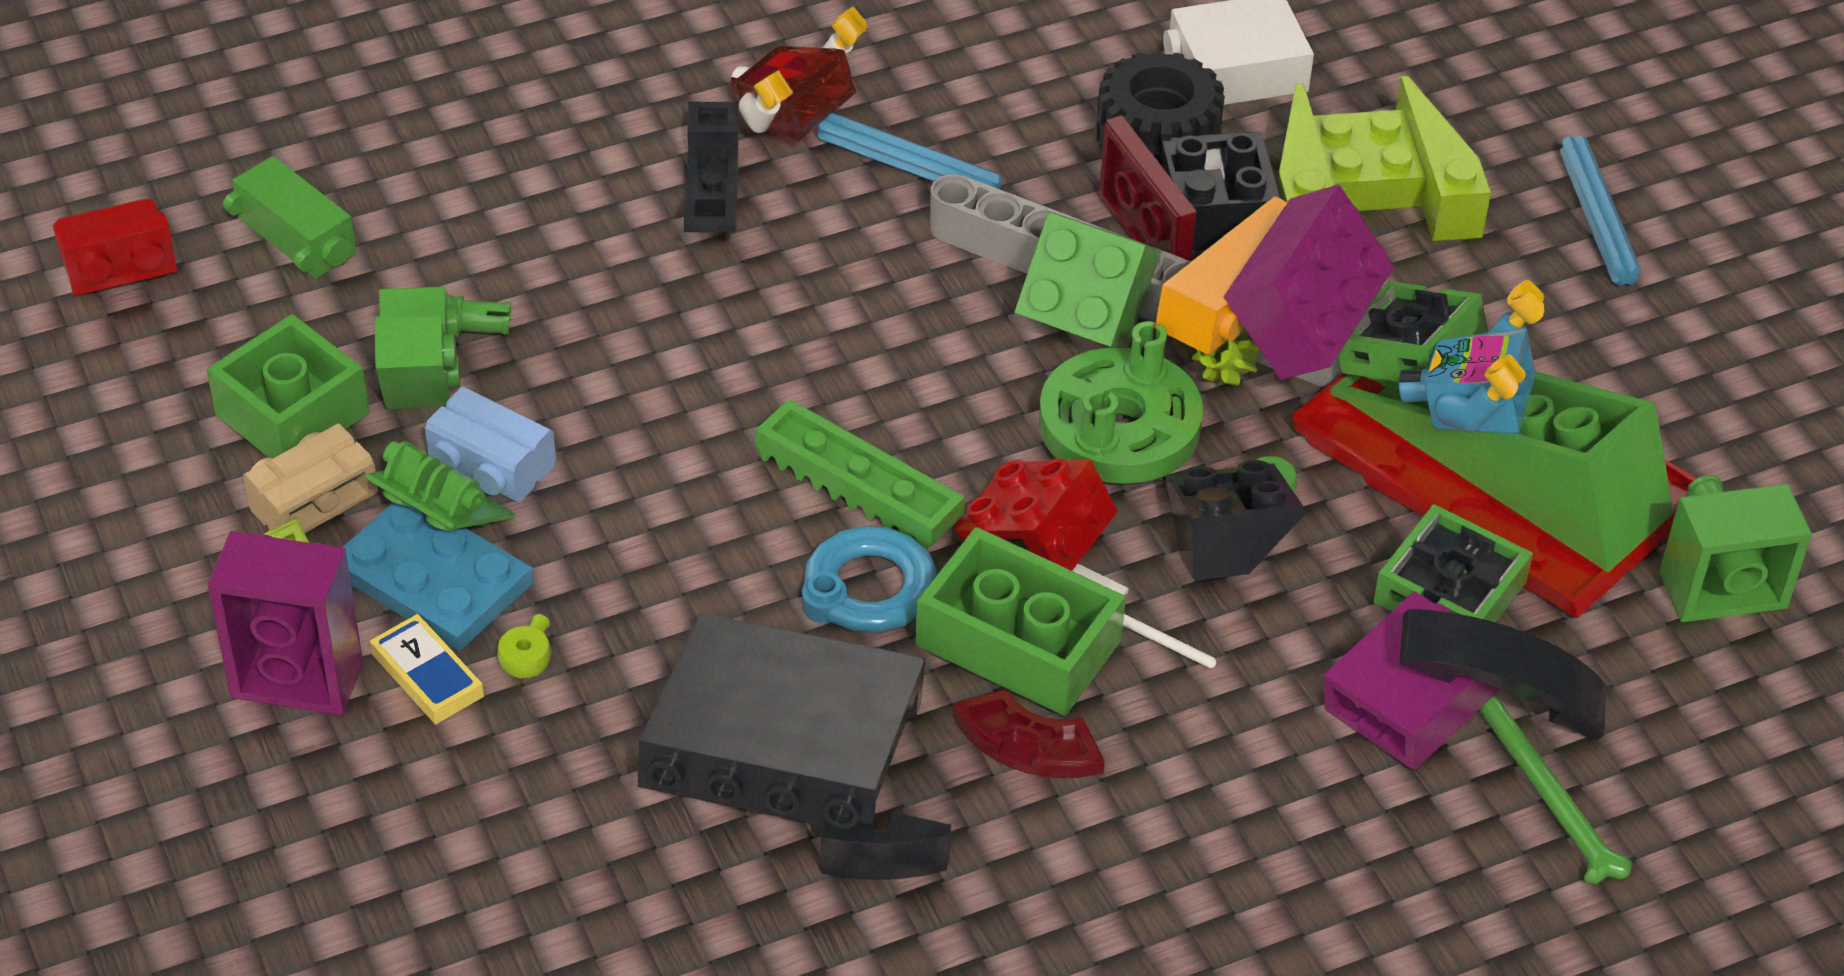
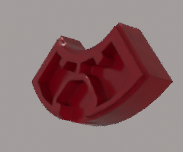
(1027, 740)

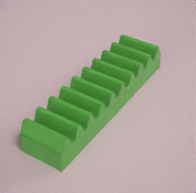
(858, 473)

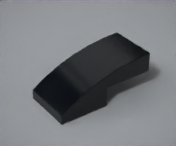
(903, 851)

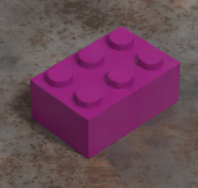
(1309, 282)
(286, 622)

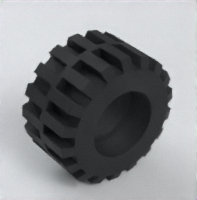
(1161, 98)

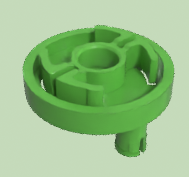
(1128, 383)

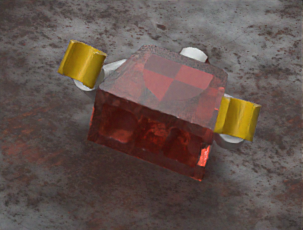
(799, 86)

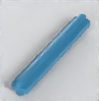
(899, 151)
(1600, 211)

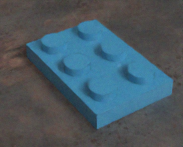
(442, 575)

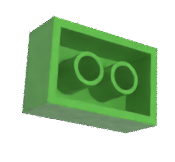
(1020, 620)

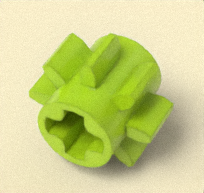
(1230, 360)

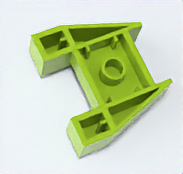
(1388, 162)

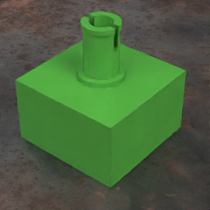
(1733, 550)

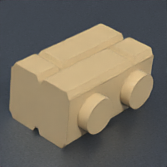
(311, 480)

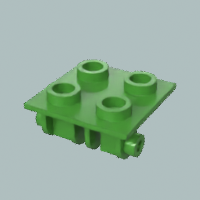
(435, 489)

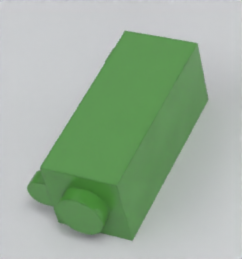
(292, 216)

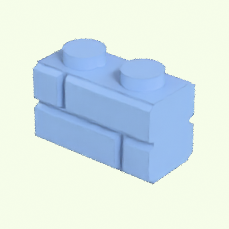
(491, 444)

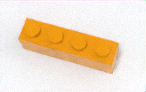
(1193, 299)

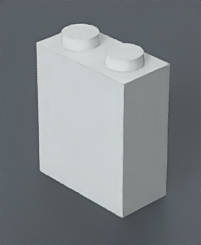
(1248, 45)

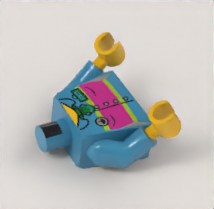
(1481, 378)

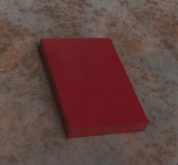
(1143, 193)

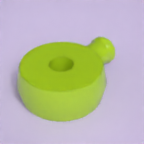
(525, 649)

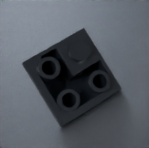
(1221, 178)
(1230, 516)

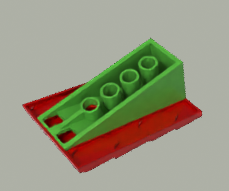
(1572, 487)

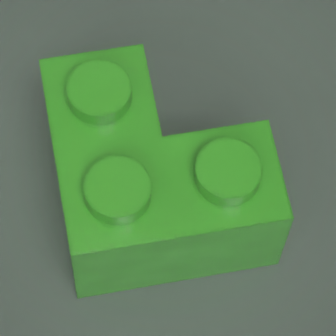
(416, 347)

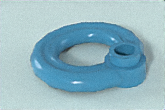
(826, 594)

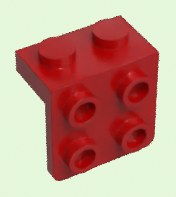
(115, 246)
(1049, 504)

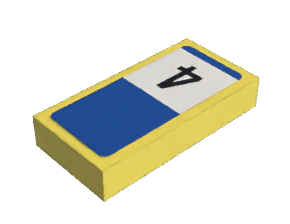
(426, 669)

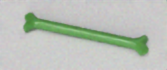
(1600, 859)

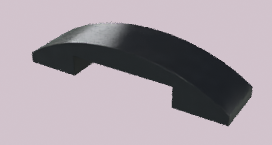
(712, 167)
(1508, 659)

